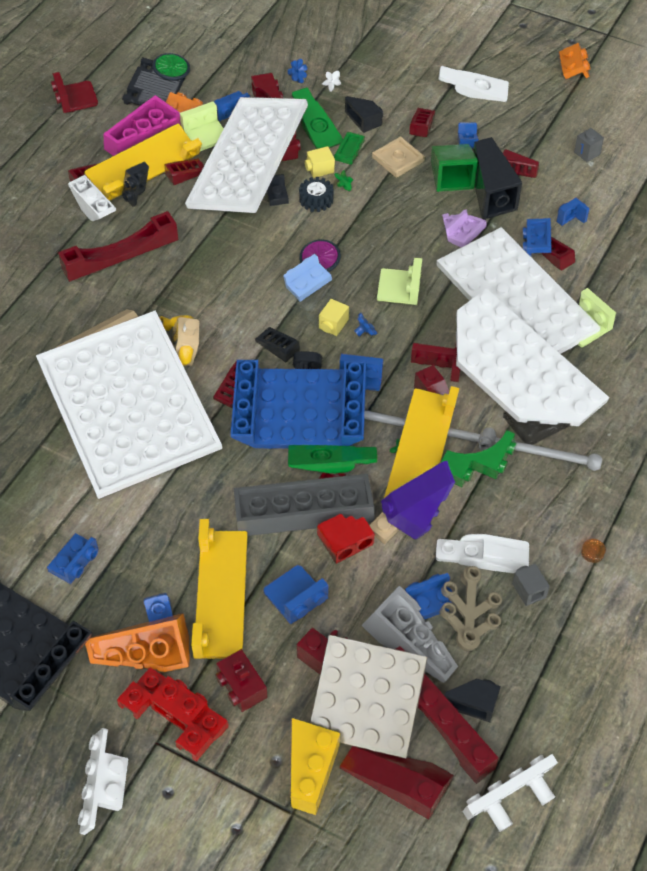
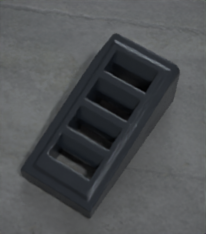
(283, 353)

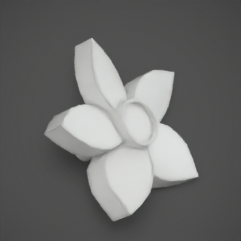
(332, 79)

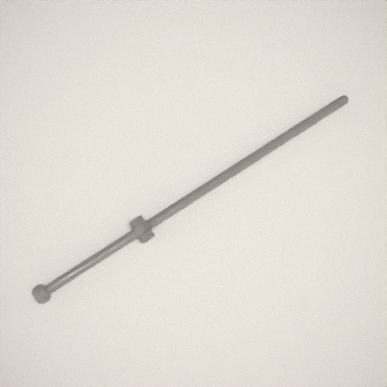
(488, 438)

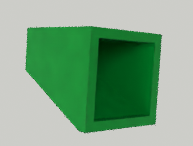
(453, 167)

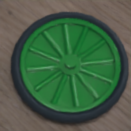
(171, 66)

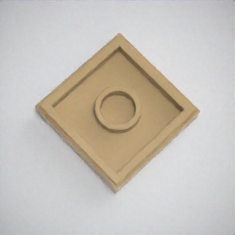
(398, 157)

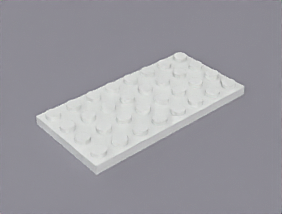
(247, 155)
(521, 285)

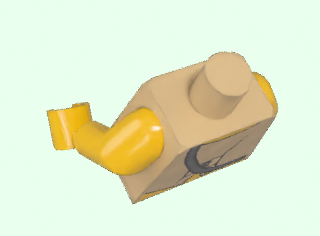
(184, 336)

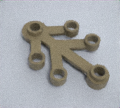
(469, 610)

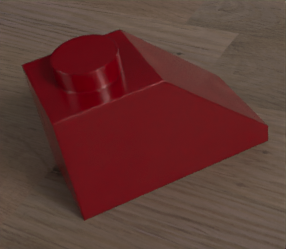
(431, 381)

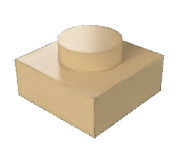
(383, 529)

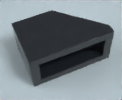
(363, 113)
(475, 698)

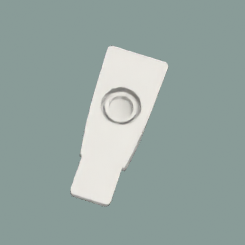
(475, 85)
(485, 552)

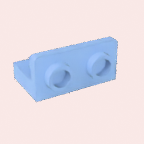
(306, 278)

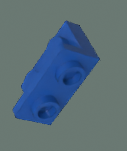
(227, 104)
(538, 236)
(374, 369)
(73, 558)
(429, 594)

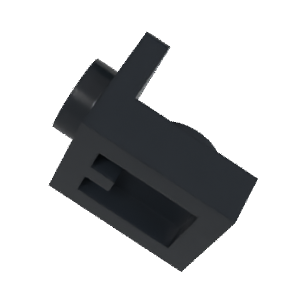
(277, 191)

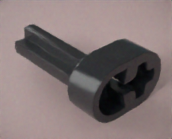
(307, 360)

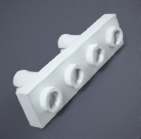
(491, 801)

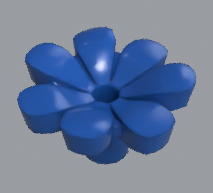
(297, 71)
(364, 326)

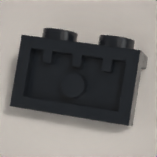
(135, 182)

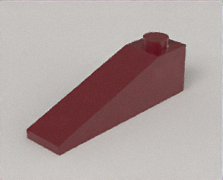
(406, 780)

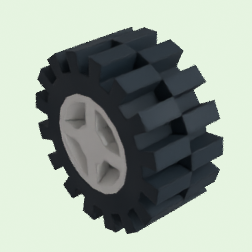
(316, 194)

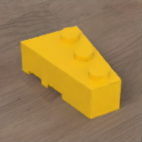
(311, 763)

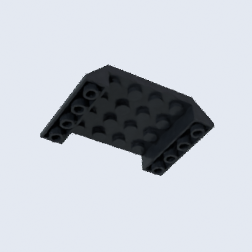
(33, 649)

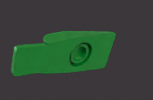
(316, 122)
(329, 458)

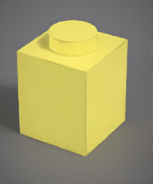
(320, 162)
(333, 317)

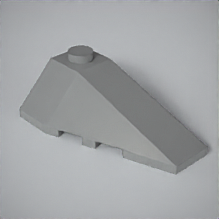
(401, 624)

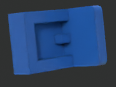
(467, 133)
(572, 209)
(158, 607)

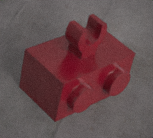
(312, 649)
(241, 681)

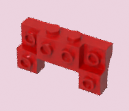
(177, 705)

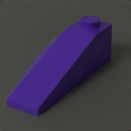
(417, 502)

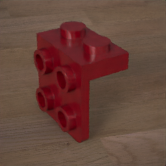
(73, 96)

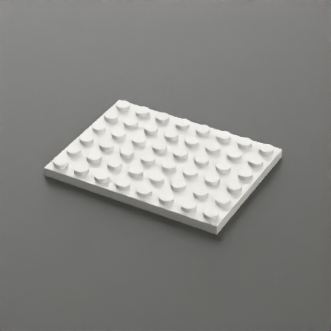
(128, 404)

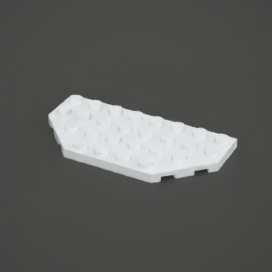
(520, 366)

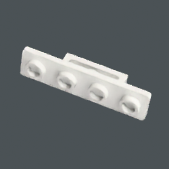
(104, 781)

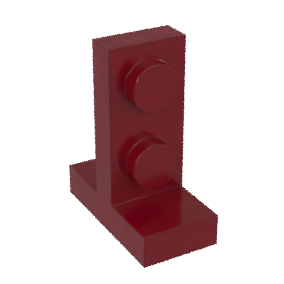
(436, 356)

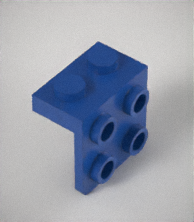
(296, 593)

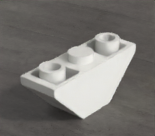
(90, 199)

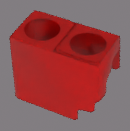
(345, 536)

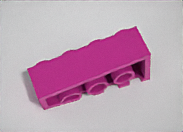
(140, 125)

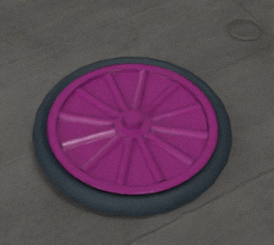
(327, 253)

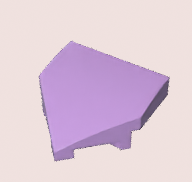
(462, 228)

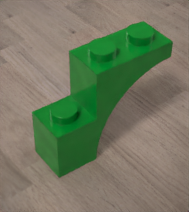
(488, 462)

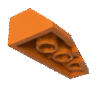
(151, 644)

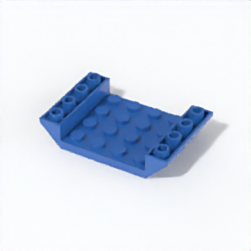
(298, 405)

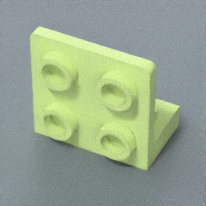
(202, 124)
(400, 285)
(599, 312)

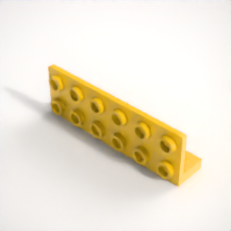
(160, 149)
(422, 436)
(220, 593)

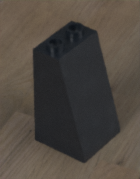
(496, 181)

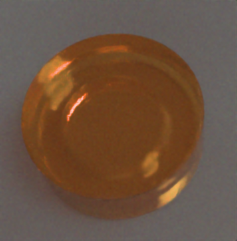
(593, 550)

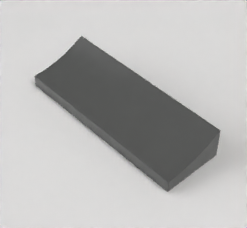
(302, 504)

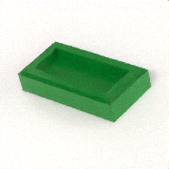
(349, 148)

